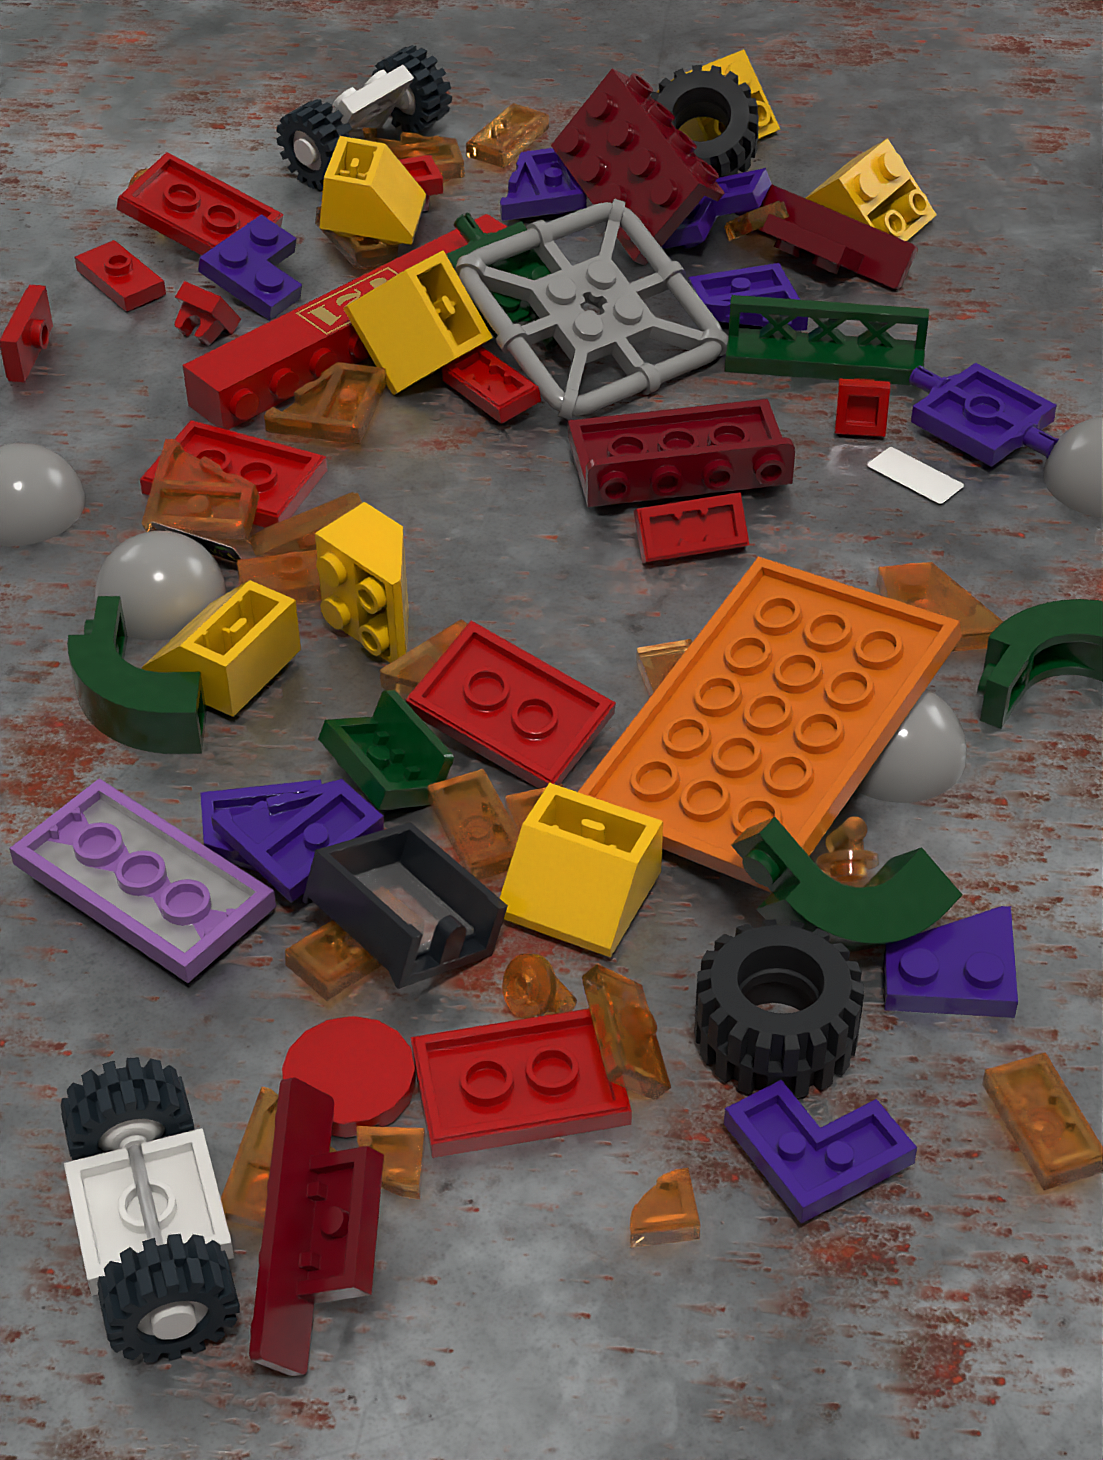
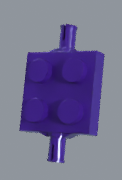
(982, 413)

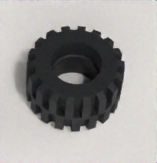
(719, 98)
(781, 968)

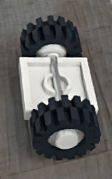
(401, 86)
(148, 1211)

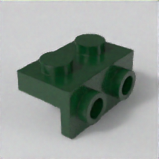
(389, 754)

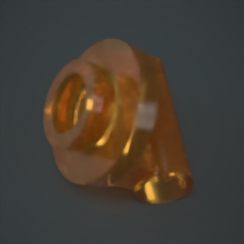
(846, 856)
(533, 988)

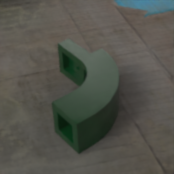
(1038, 645)
(132, 704)
(892, 906)

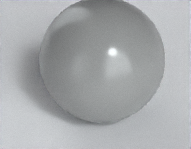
(1076, 468)
(37, 494)
(160, 582)
(921, 757)

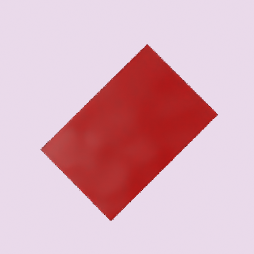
(190, 204)
(278, 471)
(510, 706)
(515, 1083)

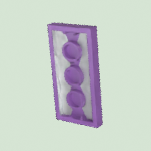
(143, 879)

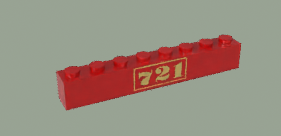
(296, 347)

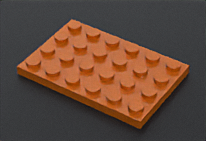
(773, 713)

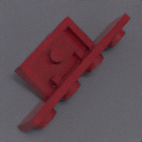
(838, 240)
(315, 1227)

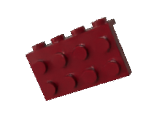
(631, 152)
(680, 452)

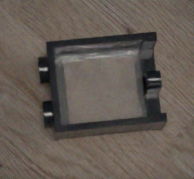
(406, 902)

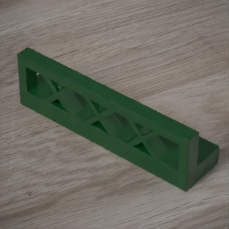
(825, 350)

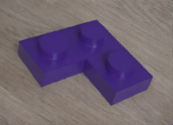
(742, 194)
(248, 269)
(813, 1164)

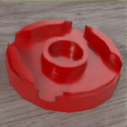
(359, 1065)

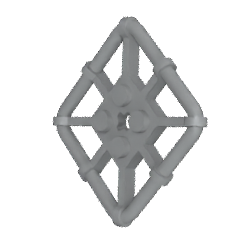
(582, 333)

